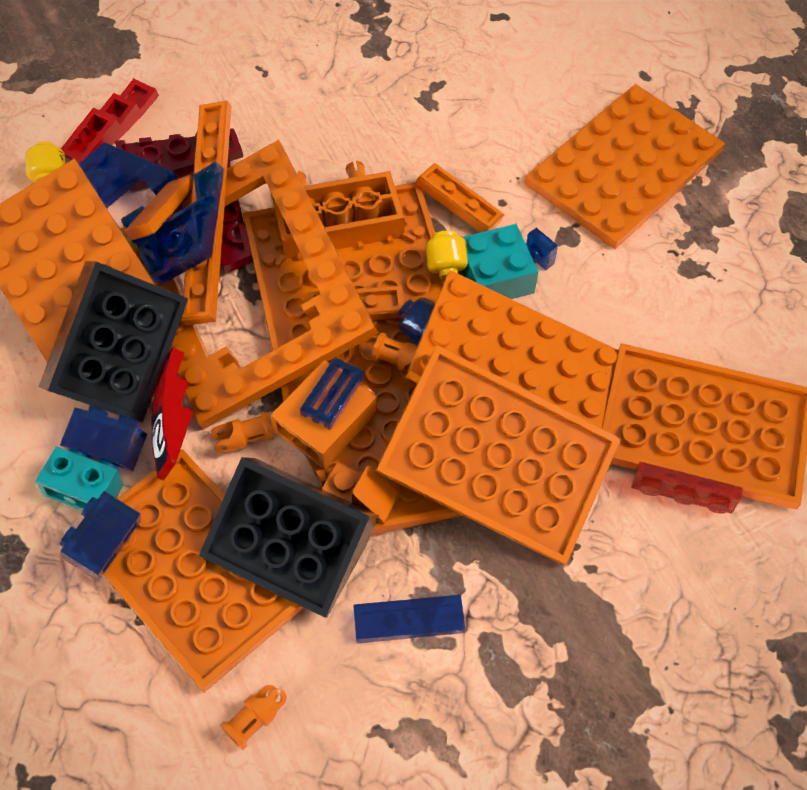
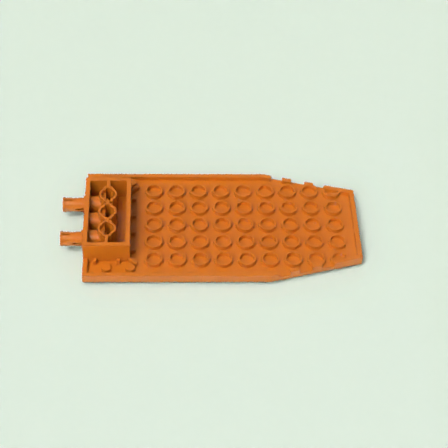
(382, 243)

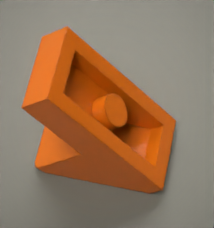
(363, 489)

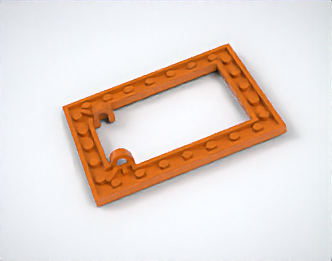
(335, 315)

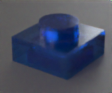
(541, 248)

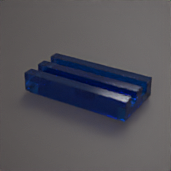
(319, 414)

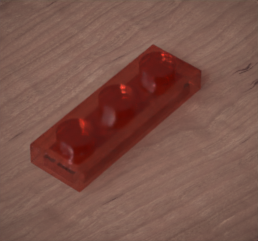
(686, 488)

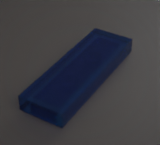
(409, 618)

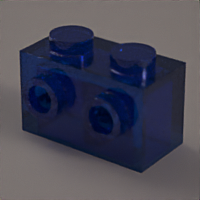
(104, 437)
(99, 535)

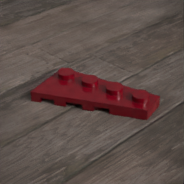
(174, 153)
(235, 243)

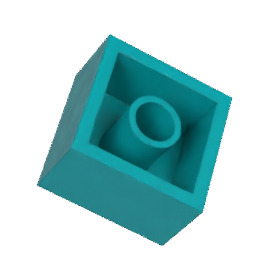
(501, 262)

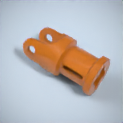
(393, 352)
(242, 433)
(258, 711)

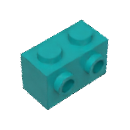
(76, 479)

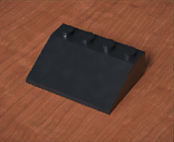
(113, 341)
(288, 535)

